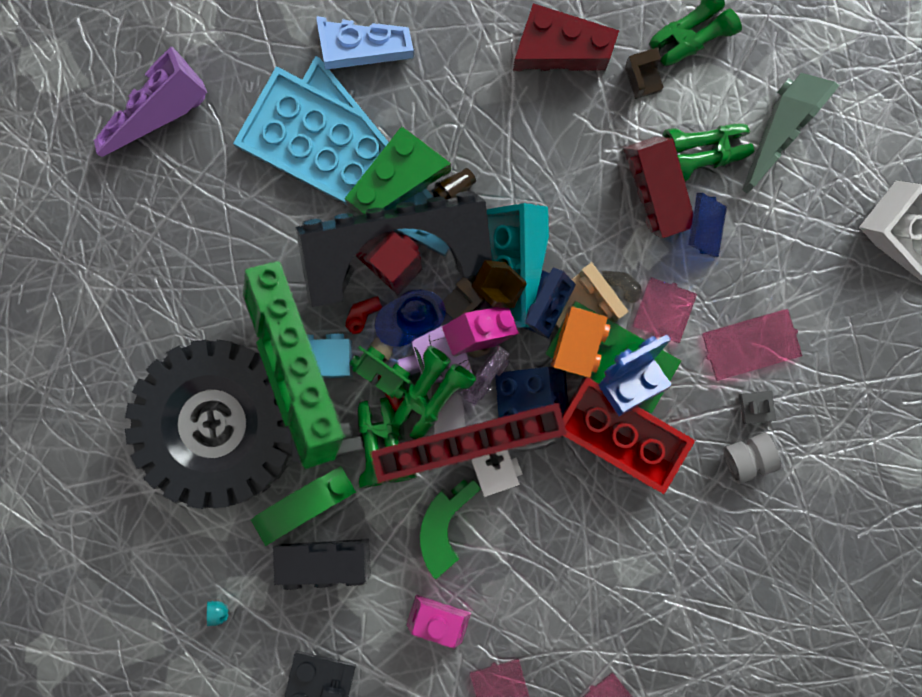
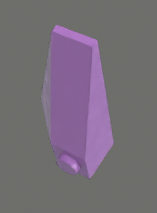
(165, 97)

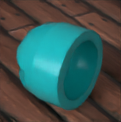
(216, 613)

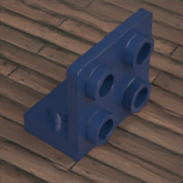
(551, 299)
(530, 389)

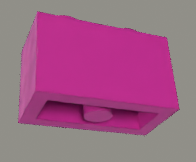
(479, 330)

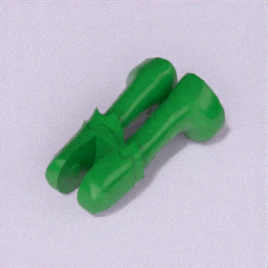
(690, 42)
(719, 155)
(417, 399)
(385, 431)

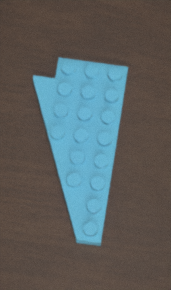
(319, 137)

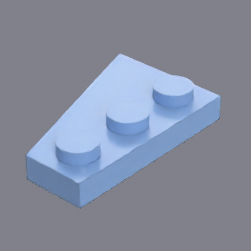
(357, 45)

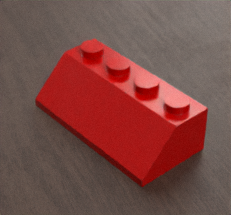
(631, 442)

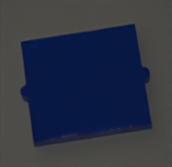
(707, 225)

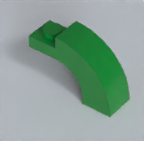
(302, 505)
(434, 529)

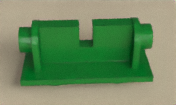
(371, 364)

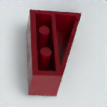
(563, 42)
(660, 185)
(392, 259)

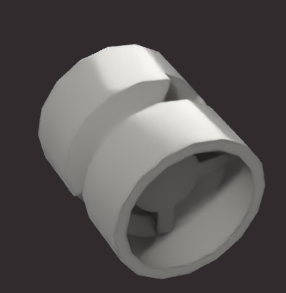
(757, 456)

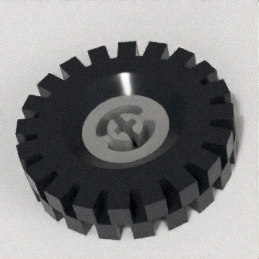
(167, 427)

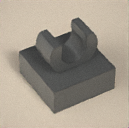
(757, 407)
(350, 443)

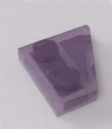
(495, 364)

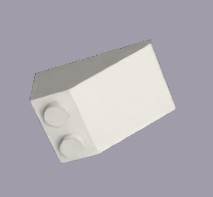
(897, 225)

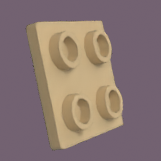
(595, 294)

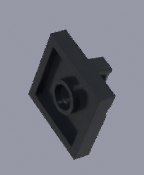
(319, 676)

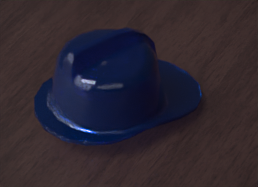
(409, 317)

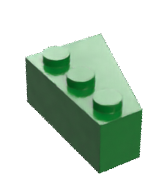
(397, 174)

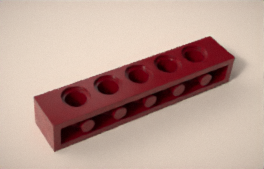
(468, 442)

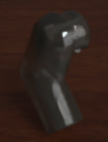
(626, 282)

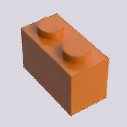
(580, 342)

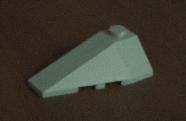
(792, 111)

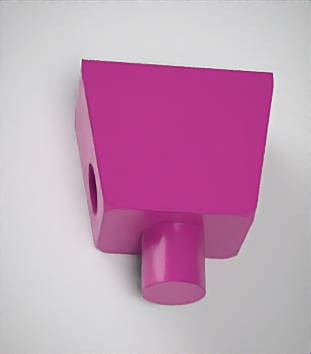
(437, 622)

